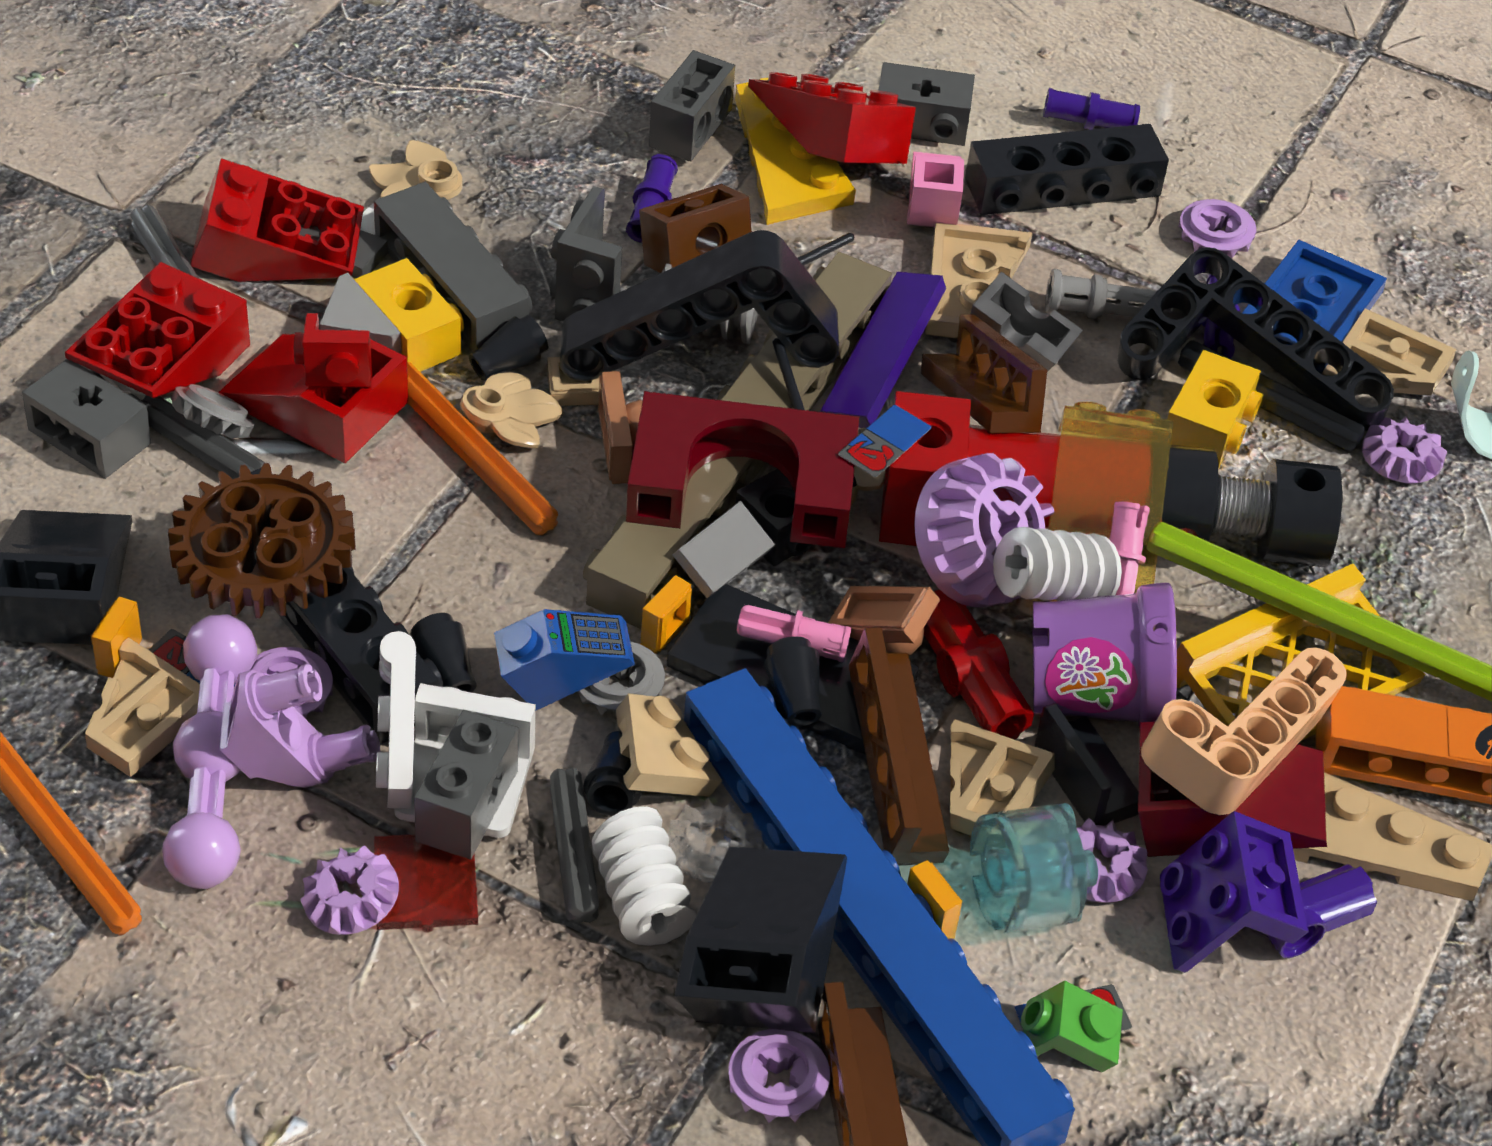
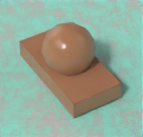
(618, 426)
(895, 609)

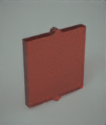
(433, 885)

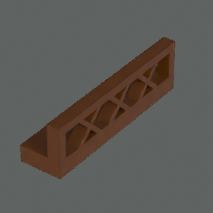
(993, 373)
(897, 752)
(860, 1072)

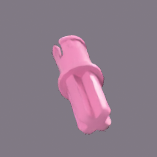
(1127, 536)
(771, 626)

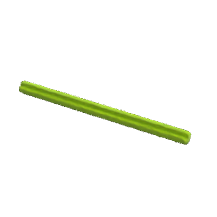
(1321, 609)

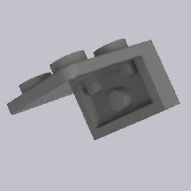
(586, 265)

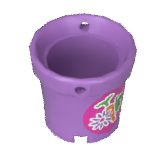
(1106, 655)

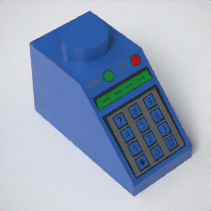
(561, 653)

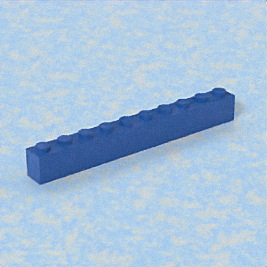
(880, 923)

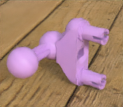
(248, 732)

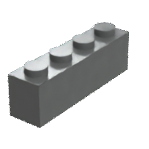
(462, 269)

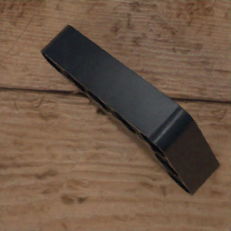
(699, 294)
(1254, 332)

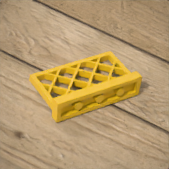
(1263, 632)

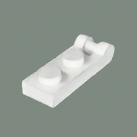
(396, 716)

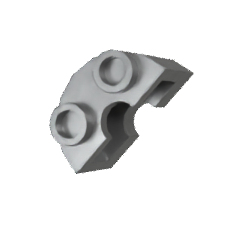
(1009, 312)

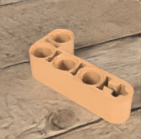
(1225, 764)

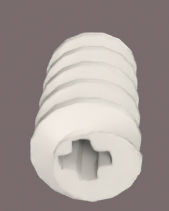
(1056, 565)
(642, 877)

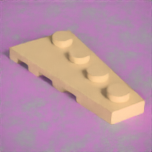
(1398, 842)

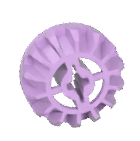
(964, 521)

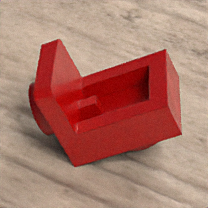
(333, 356)

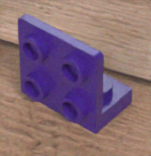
(1228, 881)

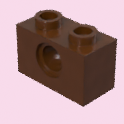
(692, 225)

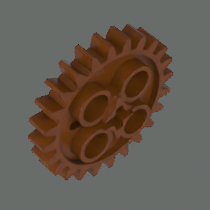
(295, 556)

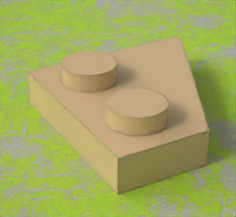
(1404, 355)
(140, 709)
(662, 749)
(992, 774)

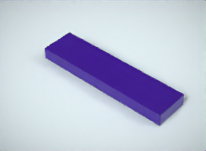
(885, 346)

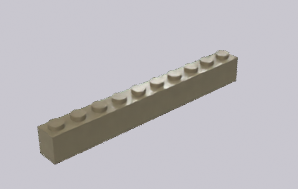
(640, 556)

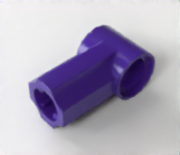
(1330, 903)

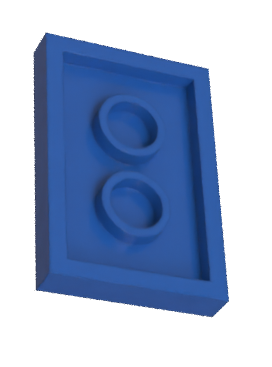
(1324, 289)

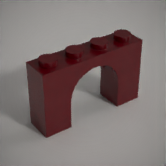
(687, 432)

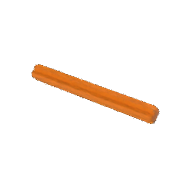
(479, 454)
(66, 843)

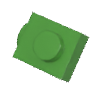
(1074, 1025)

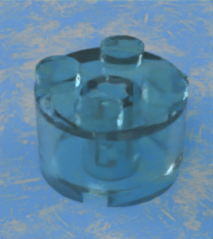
(1031, 868)

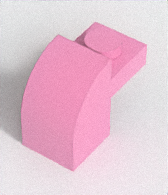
(935, 189)

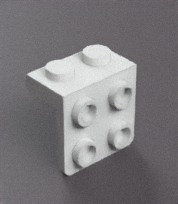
(435, 717)

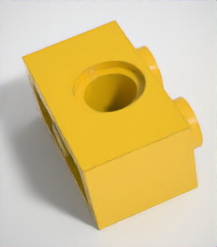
(425, 319)
(1215, 404)

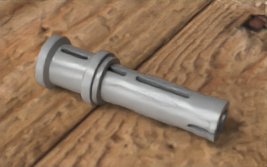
(1094, 294)

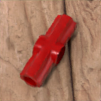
(976, 669)

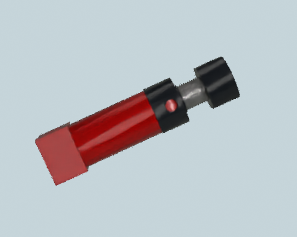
(1289, 511)

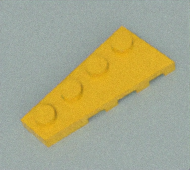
(787, 175)

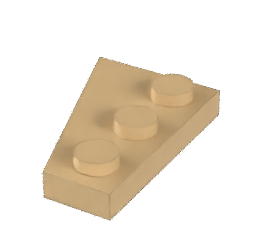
(969, 263)

